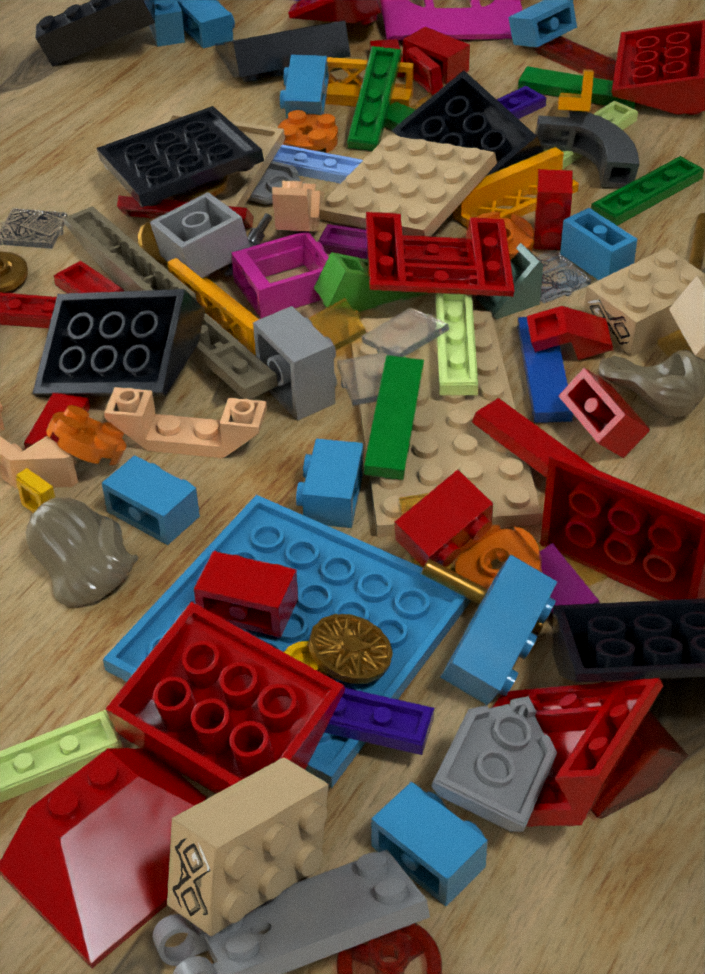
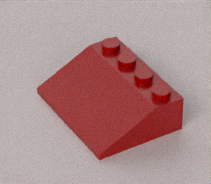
(663, 67)
(624, 531)
(223, 702)

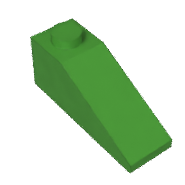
(349, 279)

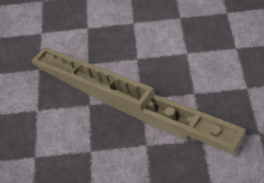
(138, 271)

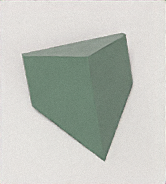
(527, 281)

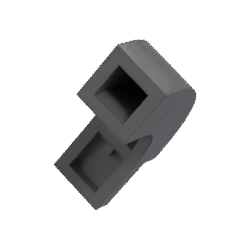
(595, 139)

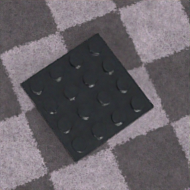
(179, 156)

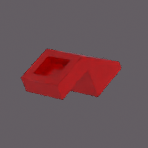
(564, 325)

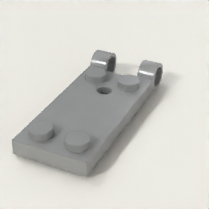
(303, 922)

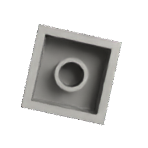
(200, 234)
(300, 360)

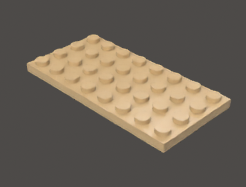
(449, 441)

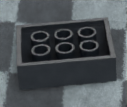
(91, 26)
(273, 51)
(471, 118)
(118, 342)
(629, 640)

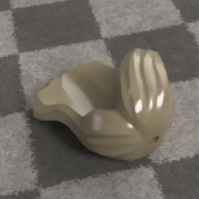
(668, 388)
(78, 550)

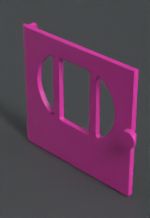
(478, 22)

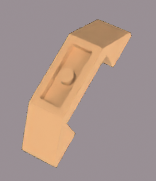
(297, 206)
(135, 416)
(41, 458)

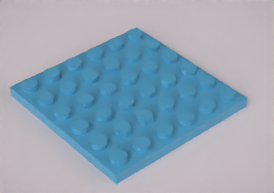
(332, 578)

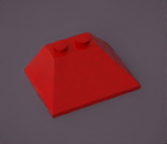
(336, 10)
(439, 264)
(590, 733)
(100, 849)

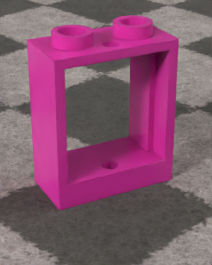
(269, 258)

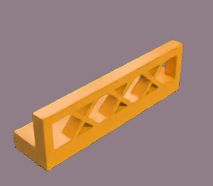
(347, 91)
(581, 101)
(508, 188)
(218, 304)

